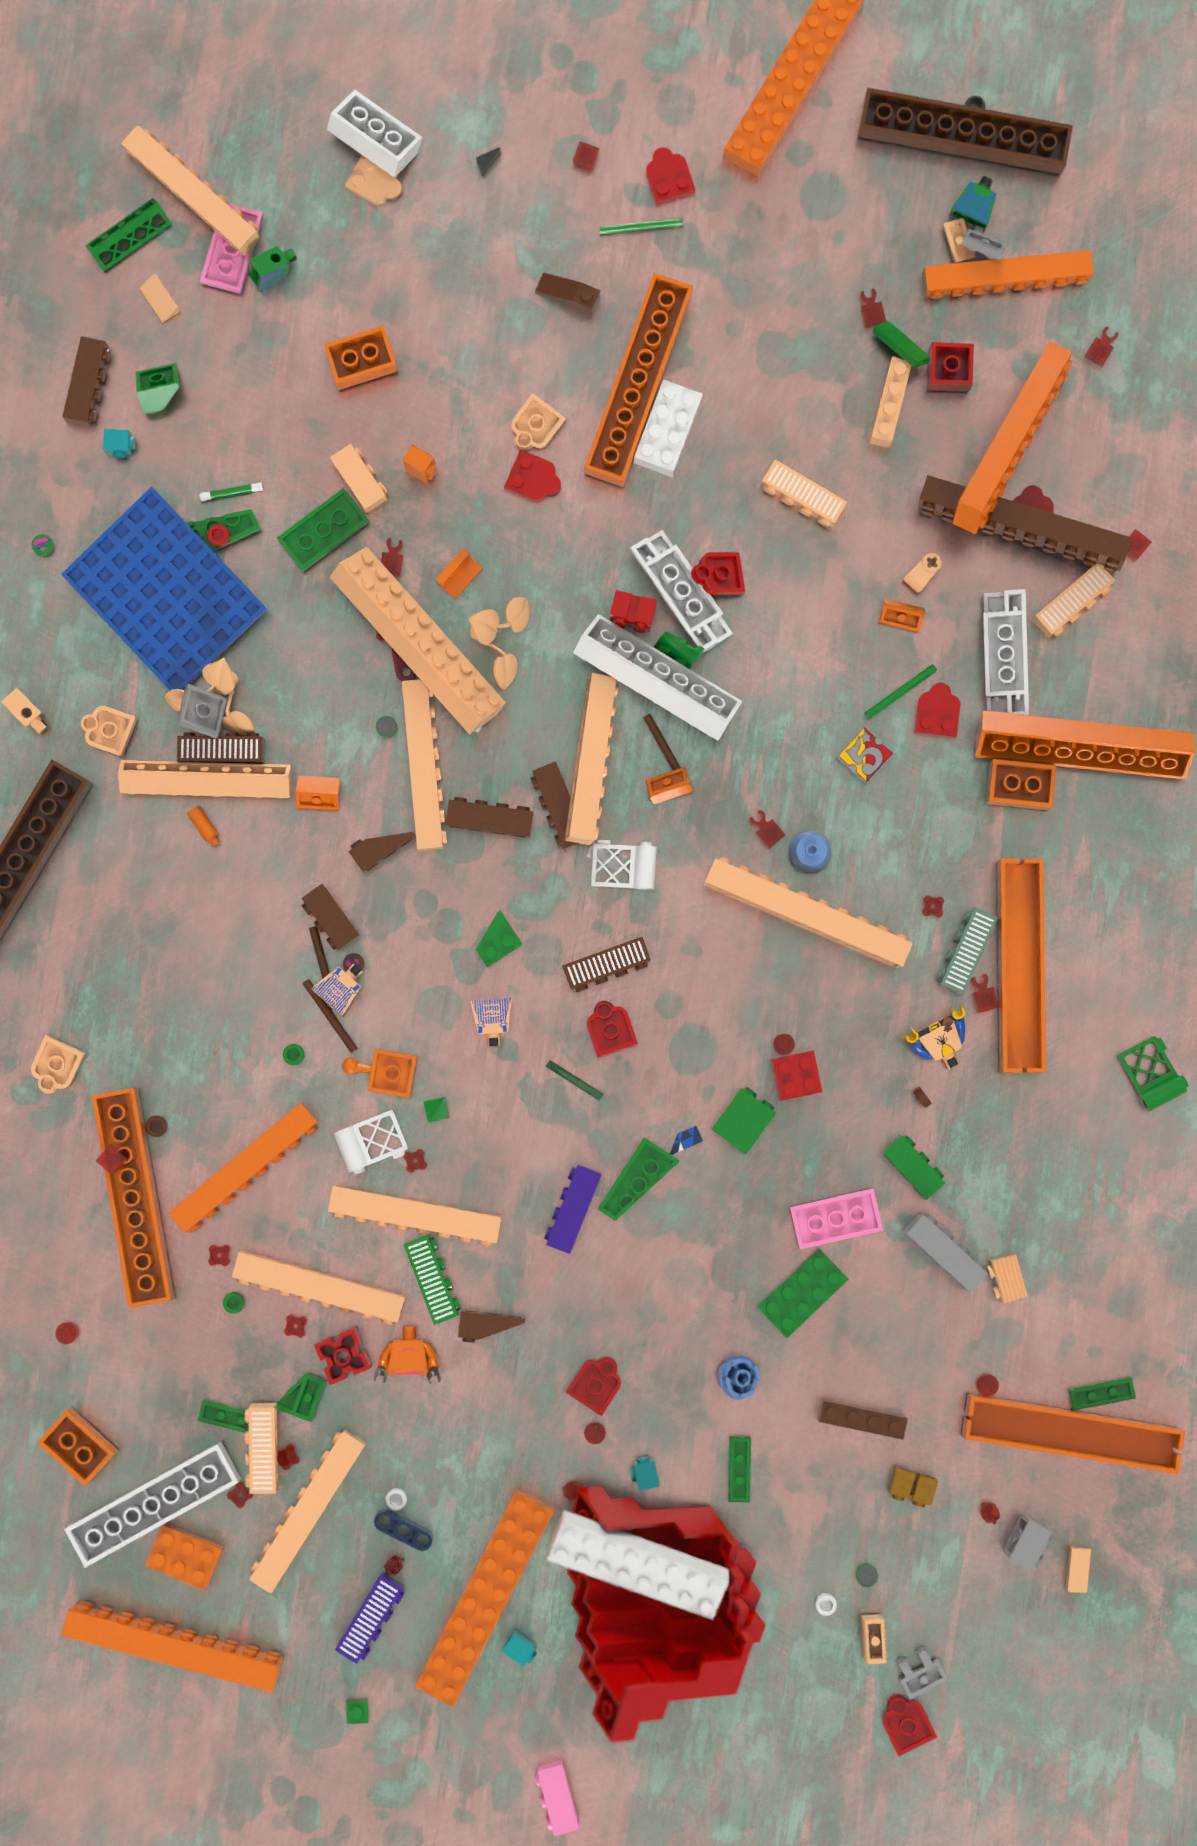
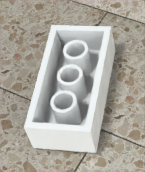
(374, 133)
(667, 428)

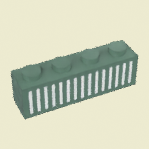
(967, 952)

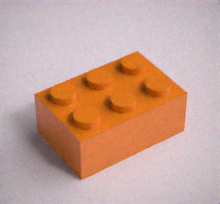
(360, 357)
(1021, 784)
(77, 1446)
(185, 1555)

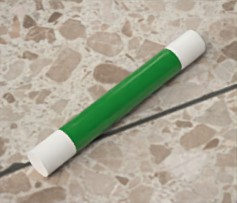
(231, 491)

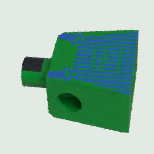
(975, 203)
(270, 267)

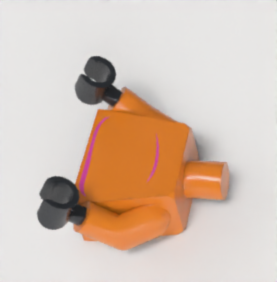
(408, 1357)

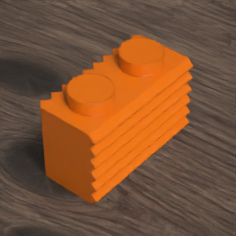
(420, 464)

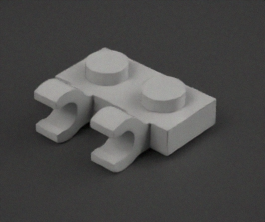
(990, 247)
(922, 1678)

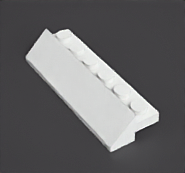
(686, 599)
(1006, 652)

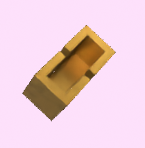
(923, 1488)

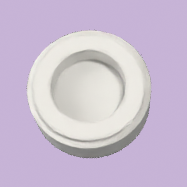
(396, 1499)
(826, 1604)

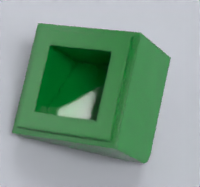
(436, 1109)

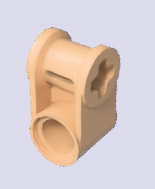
(921, 574)

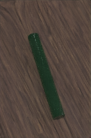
(574, 1080)

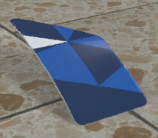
(686, 1139)

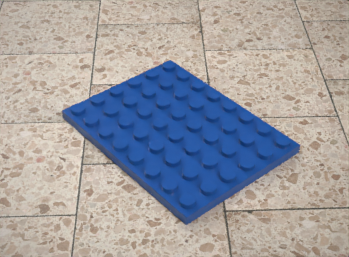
(164, 591)

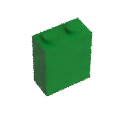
(744, 1120)

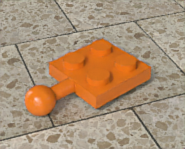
(389, 1073)

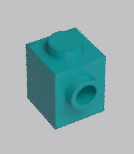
(118, 442)
(645, 1473)
(519, 1648)

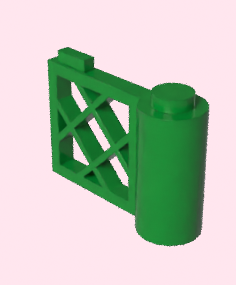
(1161, 1089)

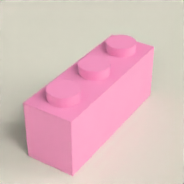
(557, 1798)

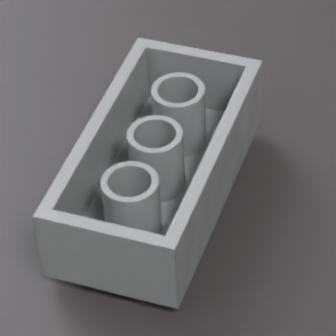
(944, 1252)

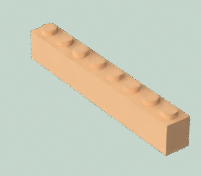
(190, 190)
(590, 759)
(423, 766)
(205, 779)
(414, 1214)
(318, 1286)
(307, 1511)

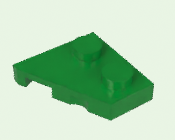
(678, 649)
(498, 941)
(303, 1397)

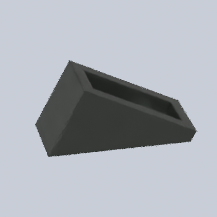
(486, 160)

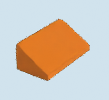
(901, 615)
(669, 785)

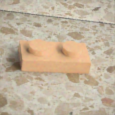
(955, 233)

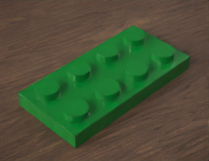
(323, 529)
(802, 1293)

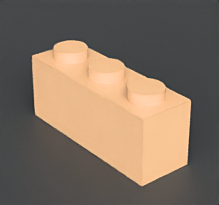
(359, 478)

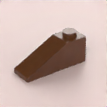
(569, 293)
(375, 850)
(481, 1324)

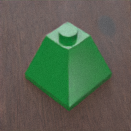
(156, 387)

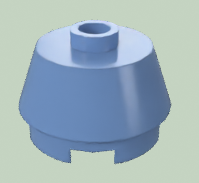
(810, 851)
(738, 1377)

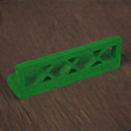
(123, 228)

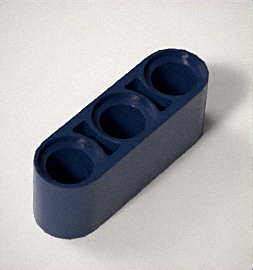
(414, 1528)

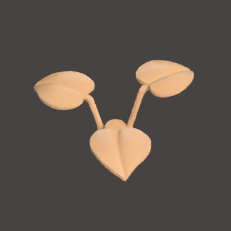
(484, 630)
(224, 682)

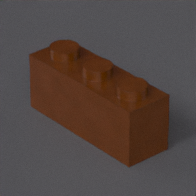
(330, 918)

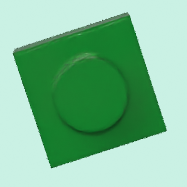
(357, 1711)

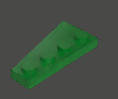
(238, 524)
(640, 1174)

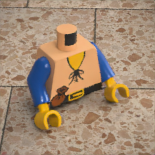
(940, 1038)

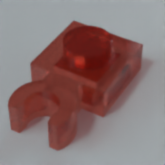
(871, 312)
(1101, 348)
(393, 560)
(769, 831)
(986, 997)

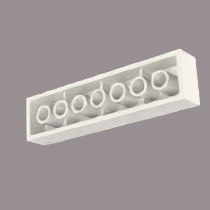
(657, 677)
(152, 1504)
(638, 1565)

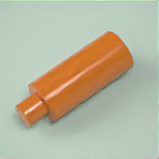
(203, 825)

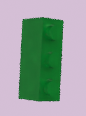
(914, 1166)

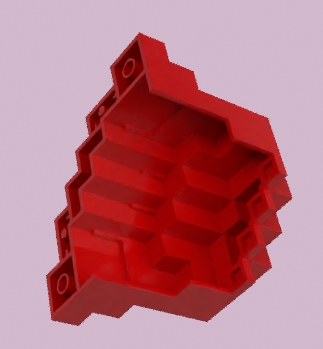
(650, 1651)

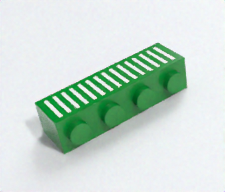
(431, 1279)

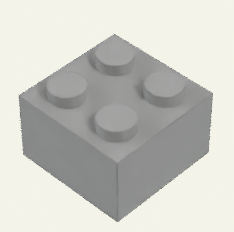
(1028, 1542)

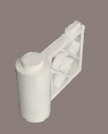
(641, 865)
(353, 1147)

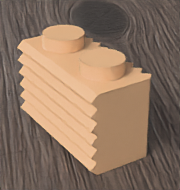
(1007, 1278)
(873, 1639)

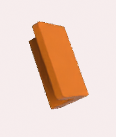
(458, 574)
(317, 793)

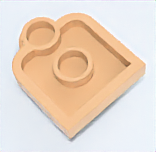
(372, 182)
(536, 424)
(108, 729)
(55, 1064)

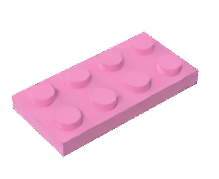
(224, 265)
(836, 1218)

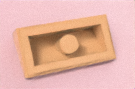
(159, 298)
(1077, 1569)

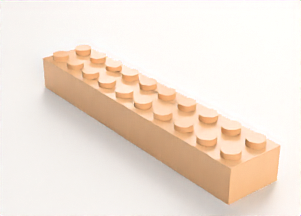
(417, 640)
(807, 913)

